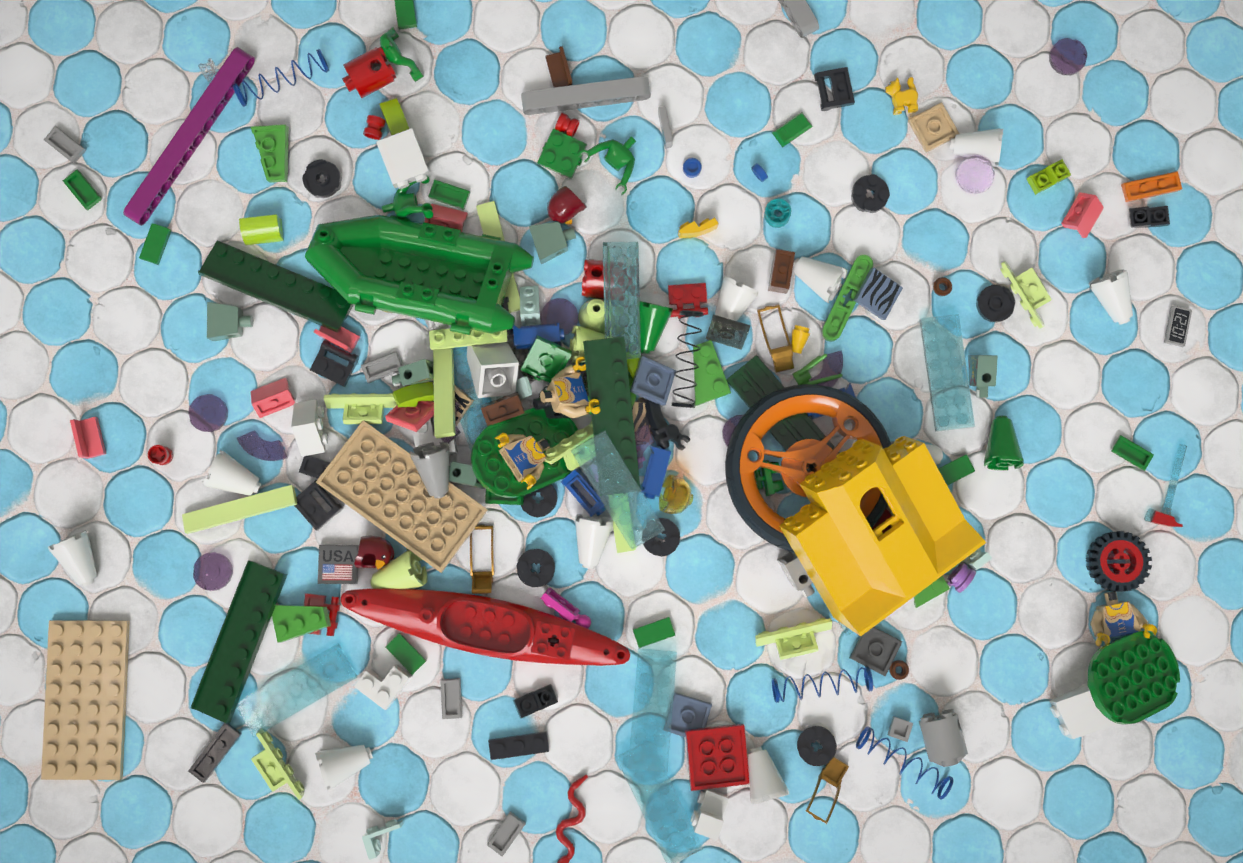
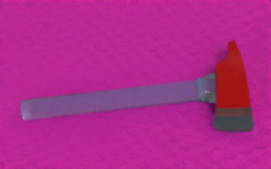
(1164, 516)

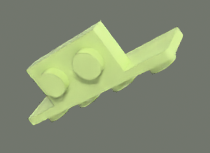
(1030, 290)
(448, 339)
(361, 406)
(564, 448)
(795, 640)
(273, 768)

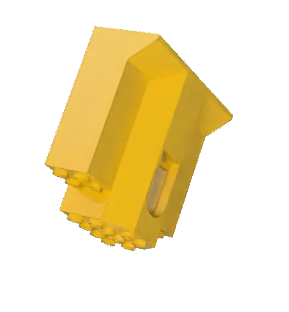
(861, 569)

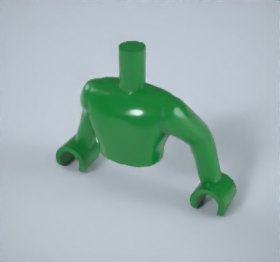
(395, 56)
(617, 157)
(406, 204)

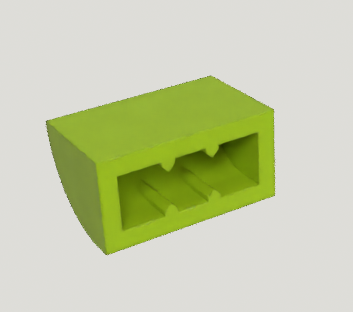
(261, 229)

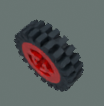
(1118, 543)

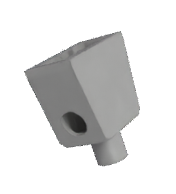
(793, 570)

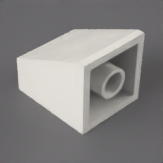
(403, 159)
(493, 369)
(1078, 713)

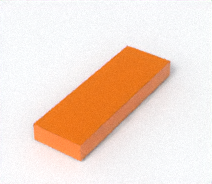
(1151, 186)

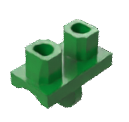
(770, 486)

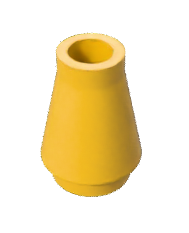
(799, 338)

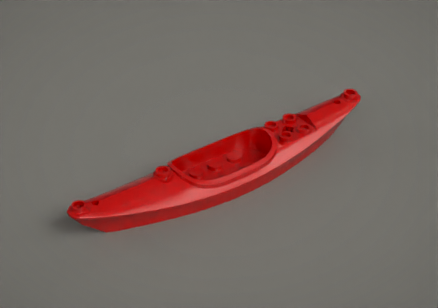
(485, 626)

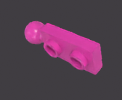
(565, 608)

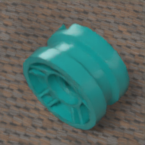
(782, 207)

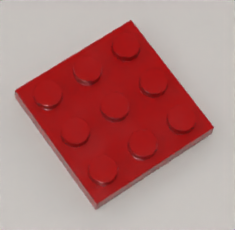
(717, 757)

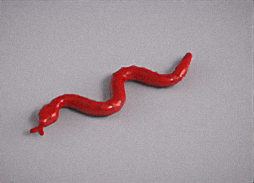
(571, 821)

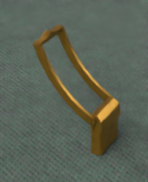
(783, 355)
(483, 580)
(833, 774)

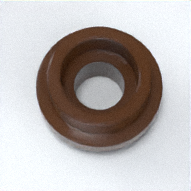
(946, 282)
(903, 674)

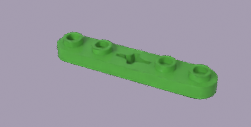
(839, 315)

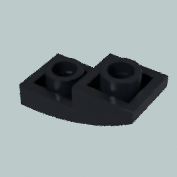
(1149, 217)
(535, 701)

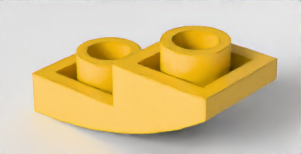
(691, 230)

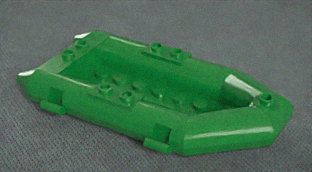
(419, 270)

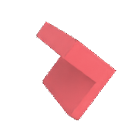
(1083, 214)
(447, 217)
(344, 339)
(272, 398)
(88, 437)

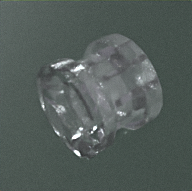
(208, 69)

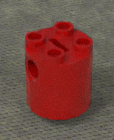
(362, 74)
(593, 279)

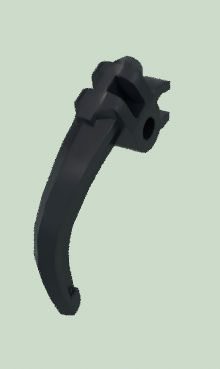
(660, 430)

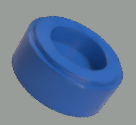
(692, 167)
(759, 172)

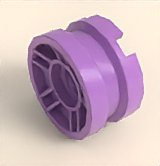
(961, 577)

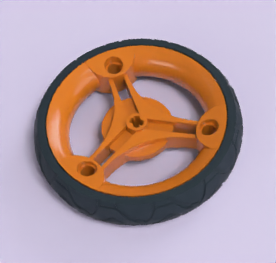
(761, 418)

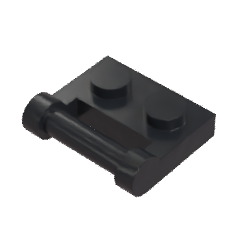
(840, 88)
(331, 369)
(312, 509)

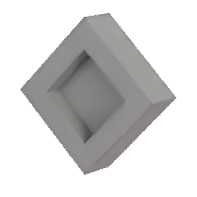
(900, 729)

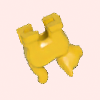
(903, 98)

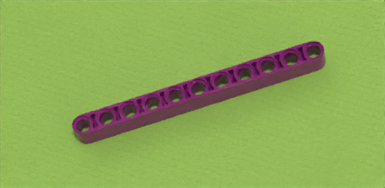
(188, 136)

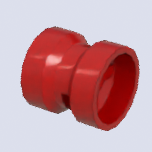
(567, 124)
(374, 127)
(157, 452)

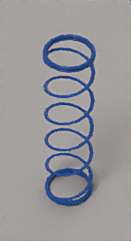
(241, 98)
(867, 674)
(868, 729)

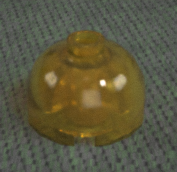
(676, 495)

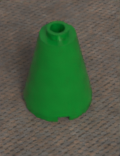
(652, 324)
(1003, 446)

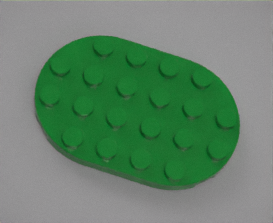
(493, 470)
(1133, 678)

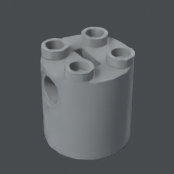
(943, 738)

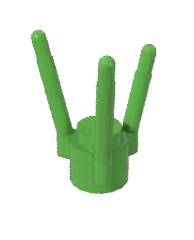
(802, 376)

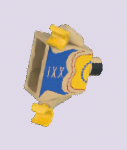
(568, 393)
(523, 456)
(1118, 619)

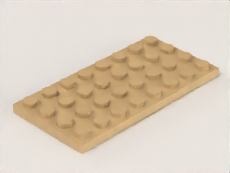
(386, 489)
(85, 700)

